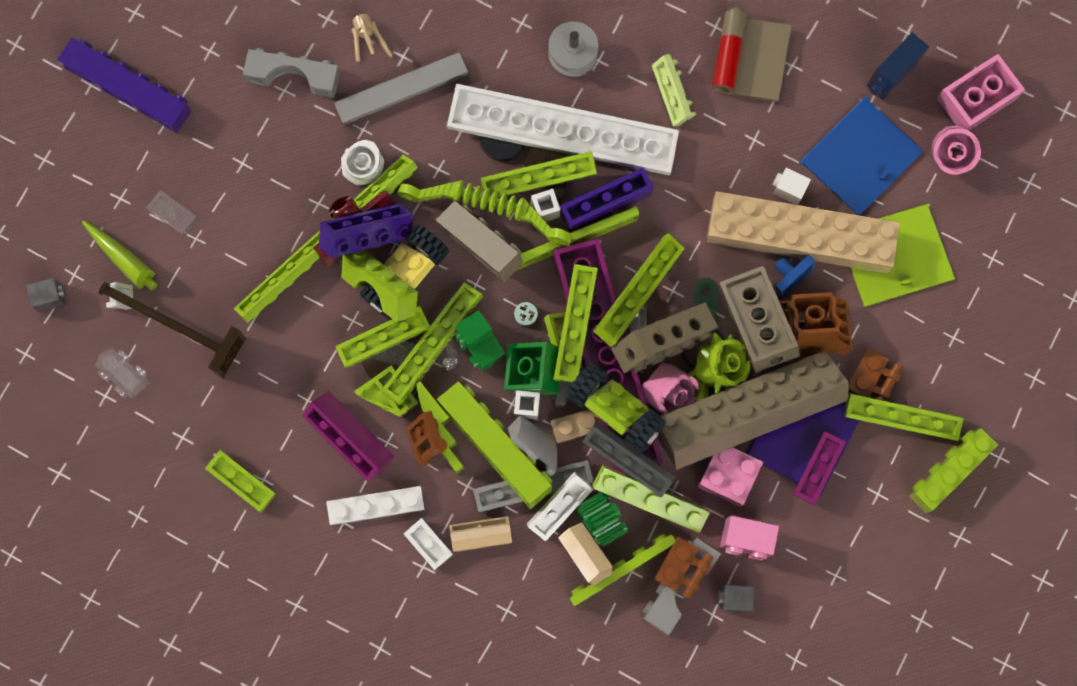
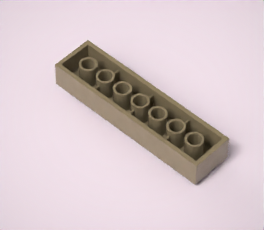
(752, 409)

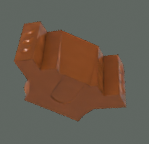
(819, 323)

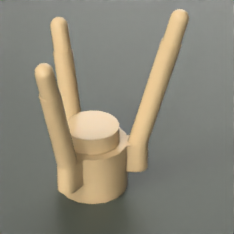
(363, 27)

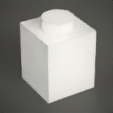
(790, 186)
(546, 205)
(527, 404)

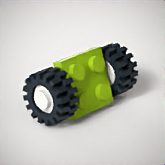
(616, 407)

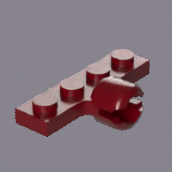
(347, 206)

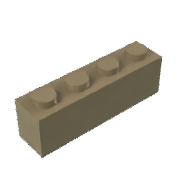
(480, 241)

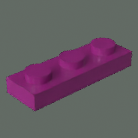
(819, 468)

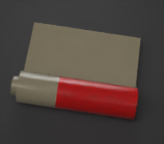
(751, 57)

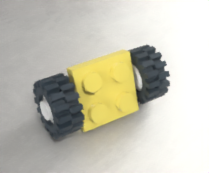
(411, 264)

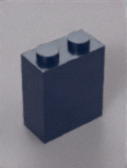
(897, 66)

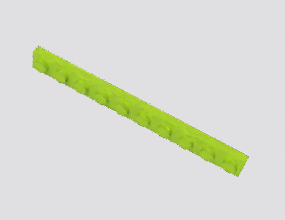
(305, 256)

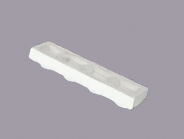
(375, 505)

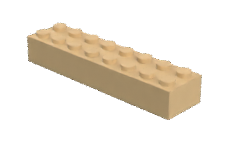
(802, 232)

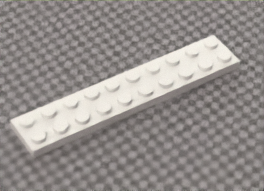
(562, 129)

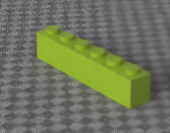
(494, 444)

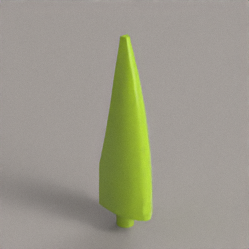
(123, 258)

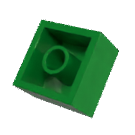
(532, 368)

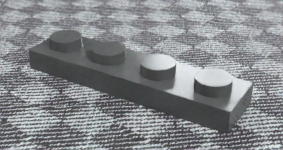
(622, 456)

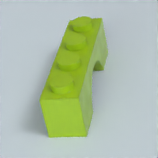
(395, 295)

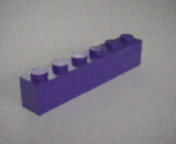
(124, 85)

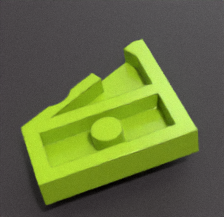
(372, 393)

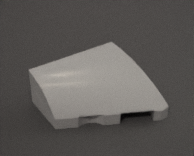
(534, 442)

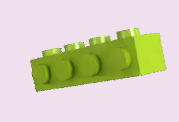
(953, 470)

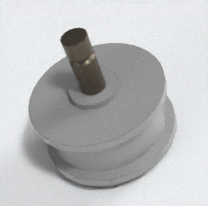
(573, 49)

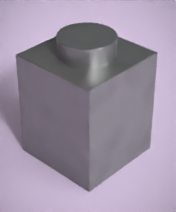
(46, 294)
(736, 598)

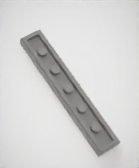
(401, 88)

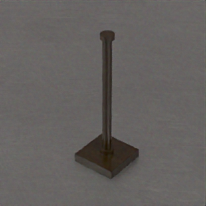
(225, 351)

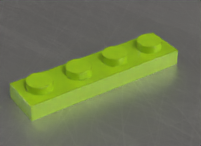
(381, 338)

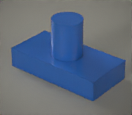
(792, 274)

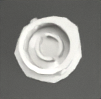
(362, 163)

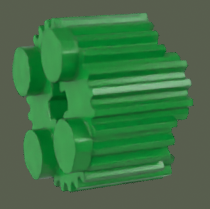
(602, 519)

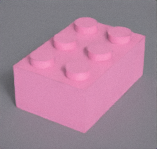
(980, 93)

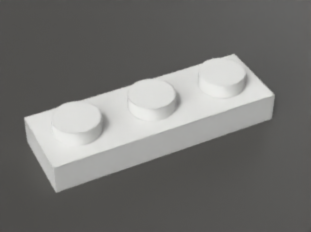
(560, 506)

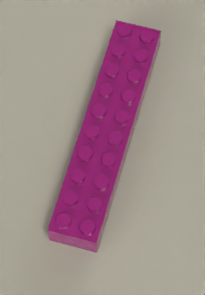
(596, 349)

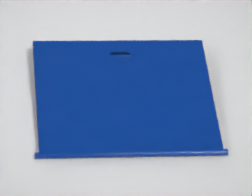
(859, 154)

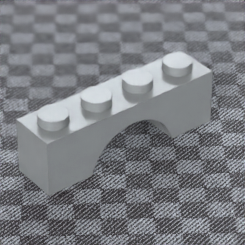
(264, 67)
(663, 611)

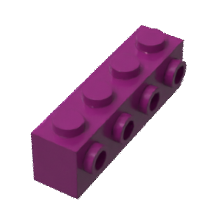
(348, 436)

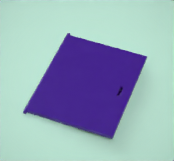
(792, 446)

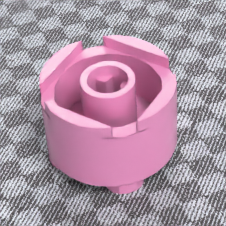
(959, 162)
(669, 389)

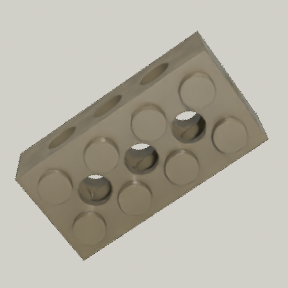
(764, 305)
(672, 336)

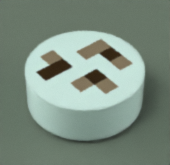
(525, 314)

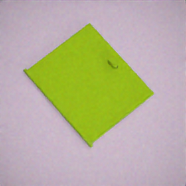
(917, 260)

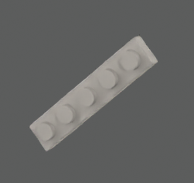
(502, 495)

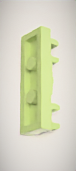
(672, 90)

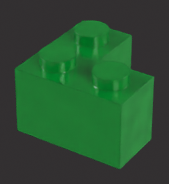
(479, 341)

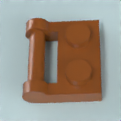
(425, 430)

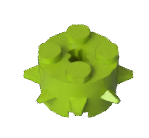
(722, 363)

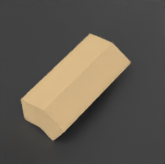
(480, 534)
(586, 554)

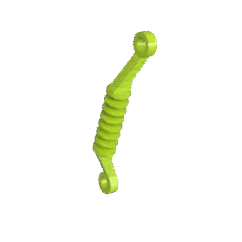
(457, 190)

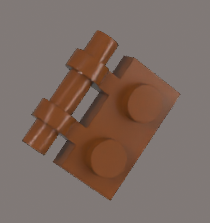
(868, 372)
(676, 565)

